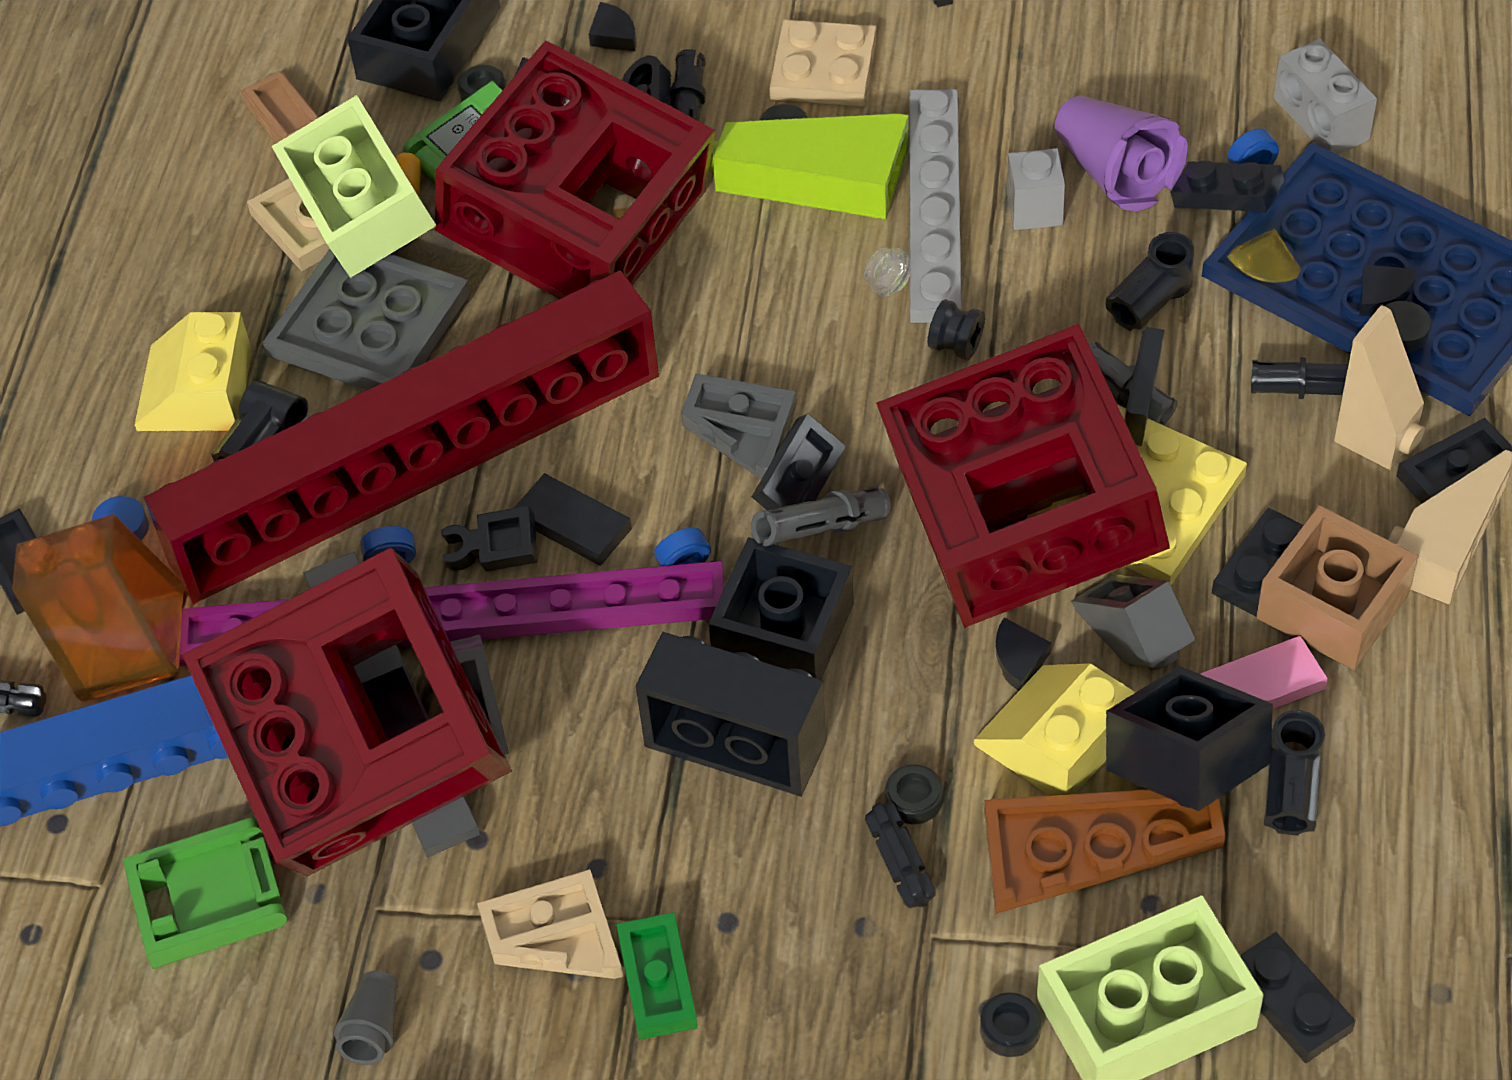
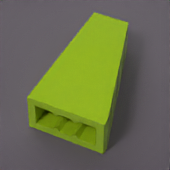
(815, 162)

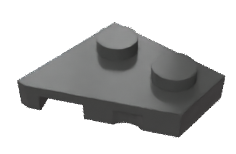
(739, 419)

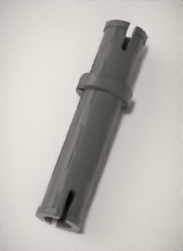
(836, 512)

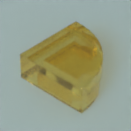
(1266, 259)

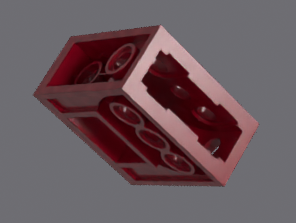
(543, 152)
(1021, 462)
(297, 681)

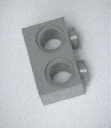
(1324, 97)

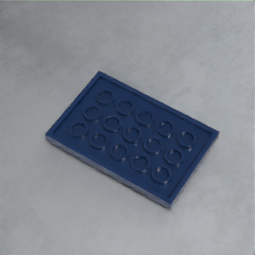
(1349, 217)

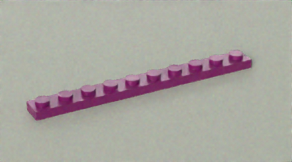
(528, 604)

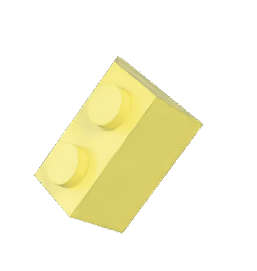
(196, 375)
(1055, 727)

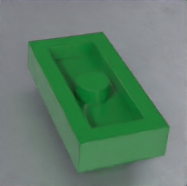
(657, 976)

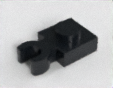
(500, 542)

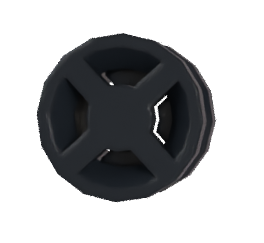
(956, 329)

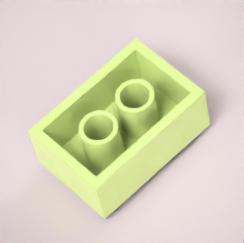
(353, 186)
(1149, 995)

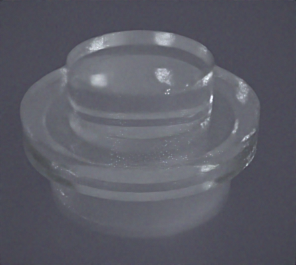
(887, 271)

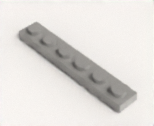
(934, 202)

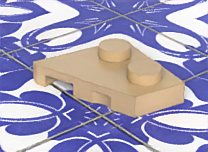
(552, 928)

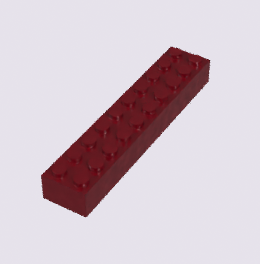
(404, 436)

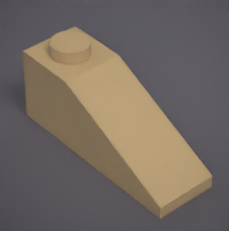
(1380, 395)
(1451, 526)

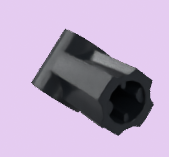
(1156, 280)
(262, 413)
(1294, 774)

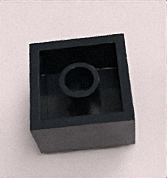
(783, 607)
(1188, 737)

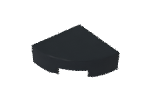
(612, 28)
(1383, 286)
(1019, 652)

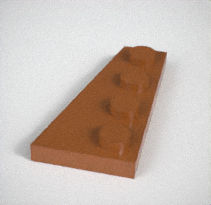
(1081, 840)

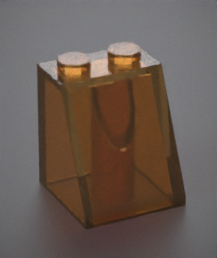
(101, 606)

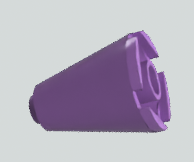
(1123, 149)

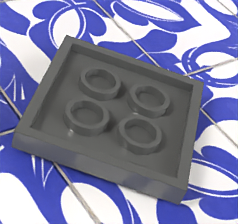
(368, 323)

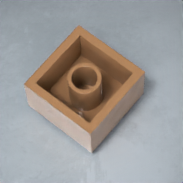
(1336, 587)

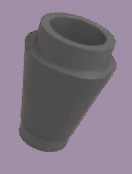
(368, 1020)

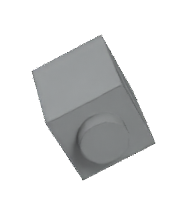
(1035, 189)

